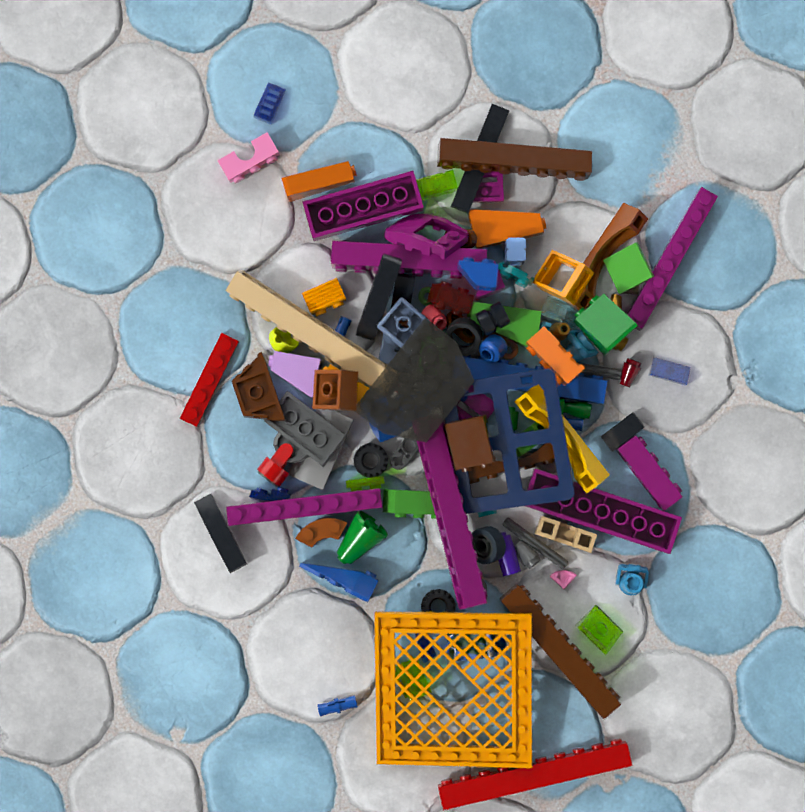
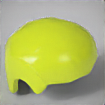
(282, 341)

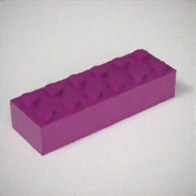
(363, 206)

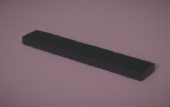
(471, 179)

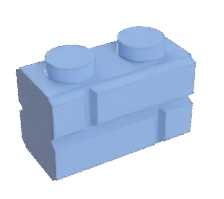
(515, 252)

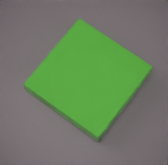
(628, 268)

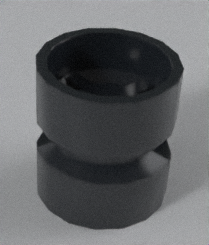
(493, 318)

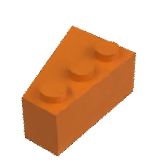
(553, 356)

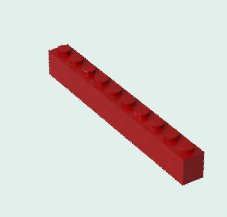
(543, 773)

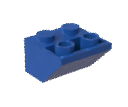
(479, 274)

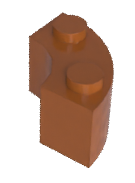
(321, 529)

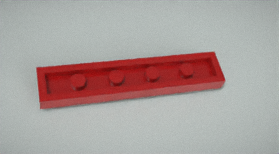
(209, 379)

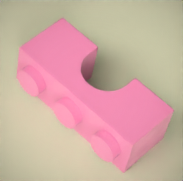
(264, 153)

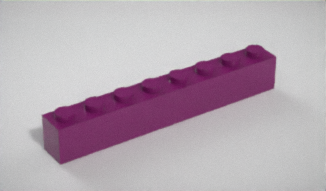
(671, 257)
(304, 507)

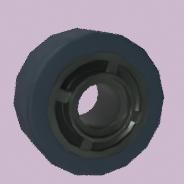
(488, 544)

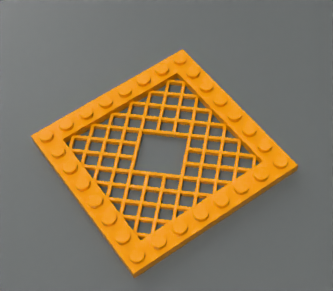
(479, 755)

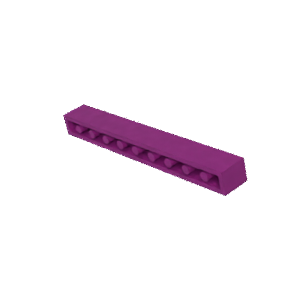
(452, 520)

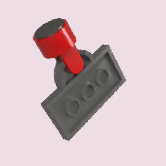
(298, 438)

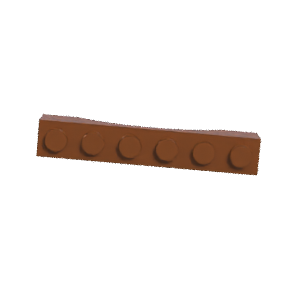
(623, 226)

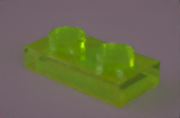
(357, 484)

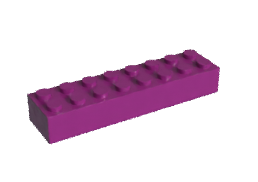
(367, 257)
(610, 514)

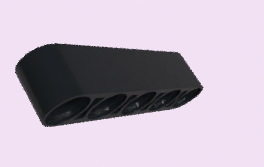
(378, 296)

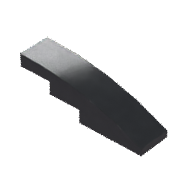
(220, 533)

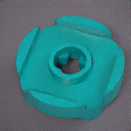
(516, 274)

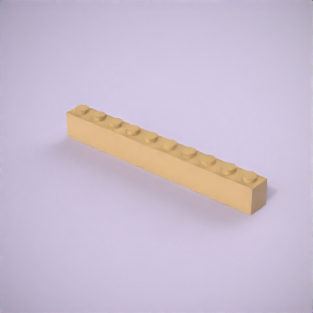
(305, 327)

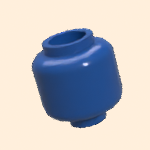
(493, 348)

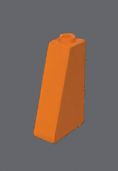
(318, 180)
(496, 226)

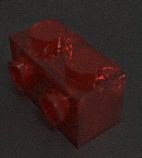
(456, 300)

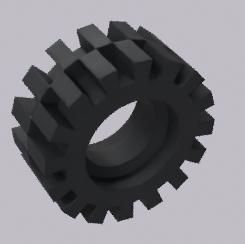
(382, 460)
(438, 594)

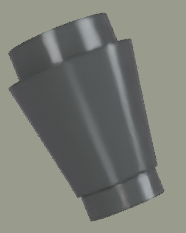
(527, 555)

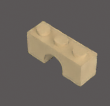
(565, 534)

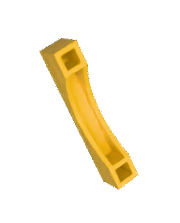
(585, 465)

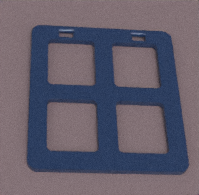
(508, 441)

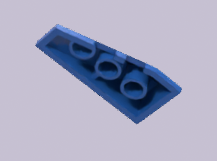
(353, 581)

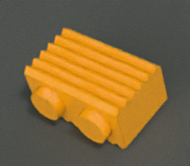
(324, 297)

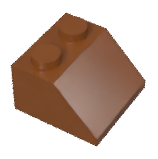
(335, 390)

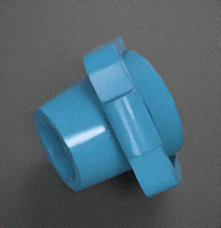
(580, 346)
(631, 581)

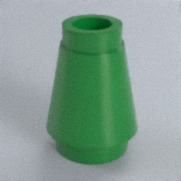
(578, 409)

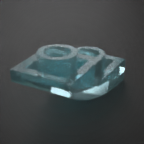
(560, 311)

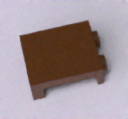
(470, 443)

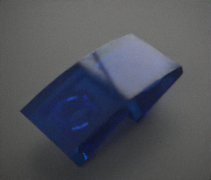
(279, 494)

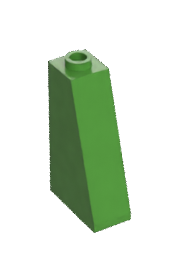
(523, 324)

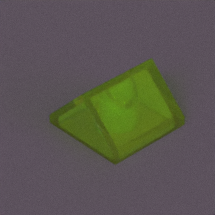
(599, 629)

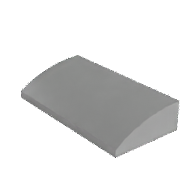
(311, 471)

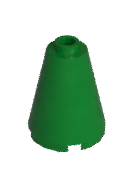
(360, 538)

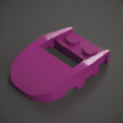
(405, 232)

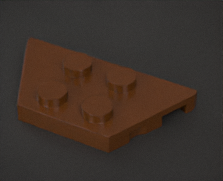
(257, 392)

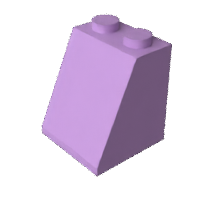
(295, 370)

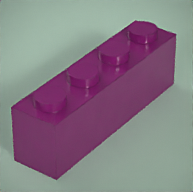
(649, 473)

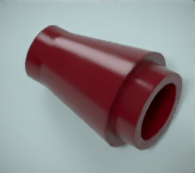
(629, 372)

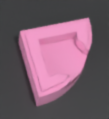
(563, 577)

